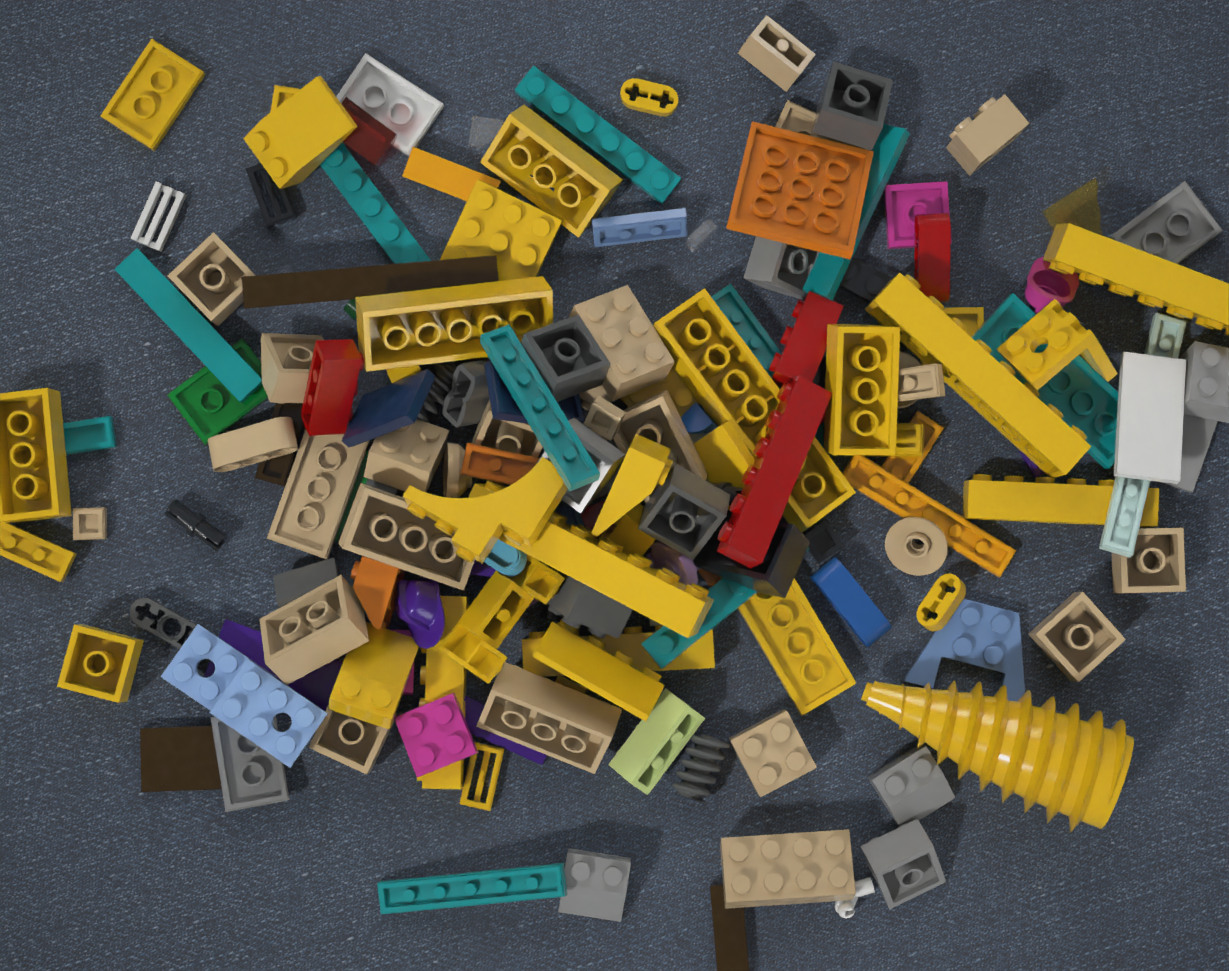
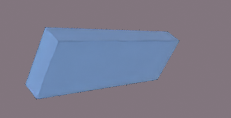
(639, 227)

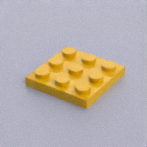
(503, 227)

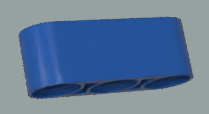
(851, 602)

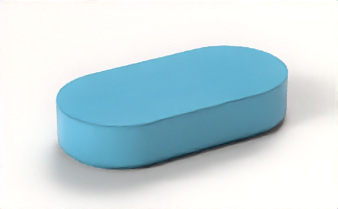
(506, 559)

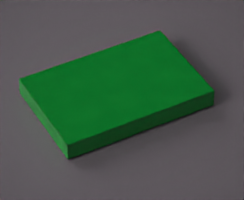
(210, 405)

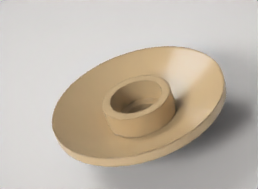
(908, 555)

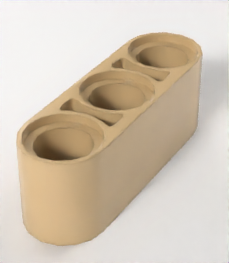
(252, 444)

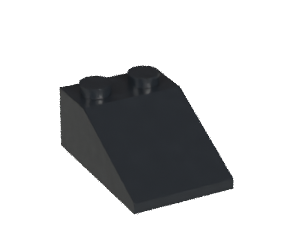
(773, 574)

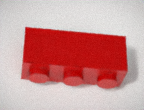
(806, 340)
(331, 387)

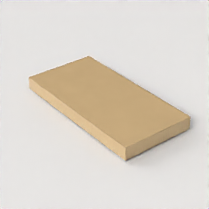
(317, 493)

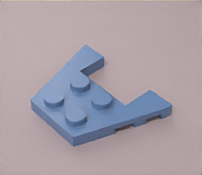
(979, 637)

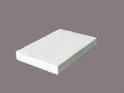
(392, 102)

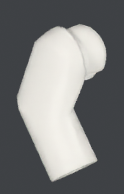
(862, 888)

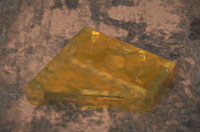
(1077, 209)

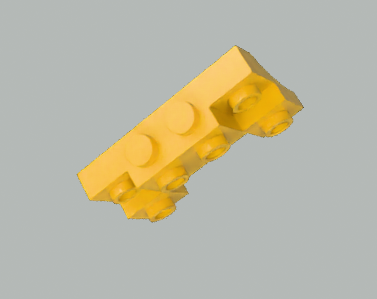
(494, 614)

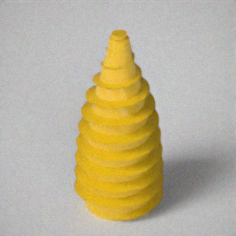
(1020, 747)

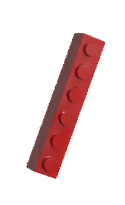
(773, 472)

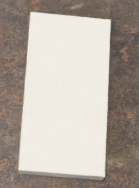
(1150, 418)

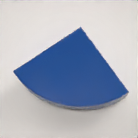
(697, 420)

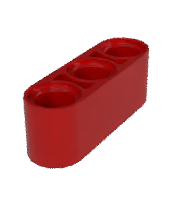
(932, 254)

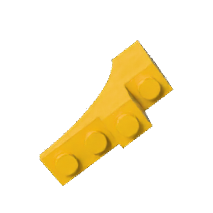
(480, 520)

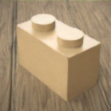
(776, 53)

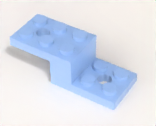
(244, 695)

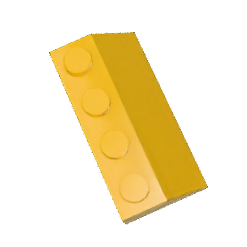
(536, 148)
(864, 389)
(599, 670)

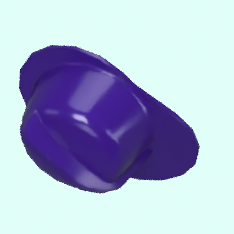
(421, 607)

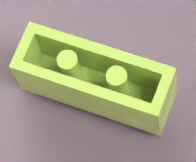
(656, 742)

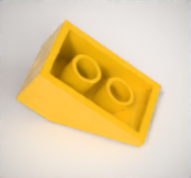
(300, 133)
(641, 470)
(374, 677)

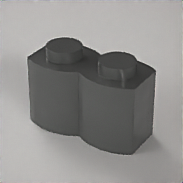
(469, 394)

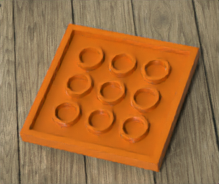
(800, 190)

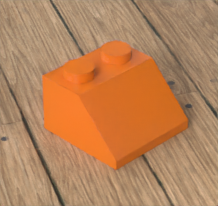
(376, 589)

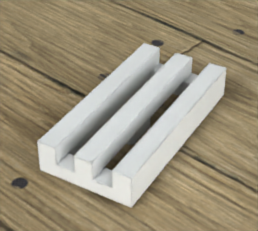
(147, 212)

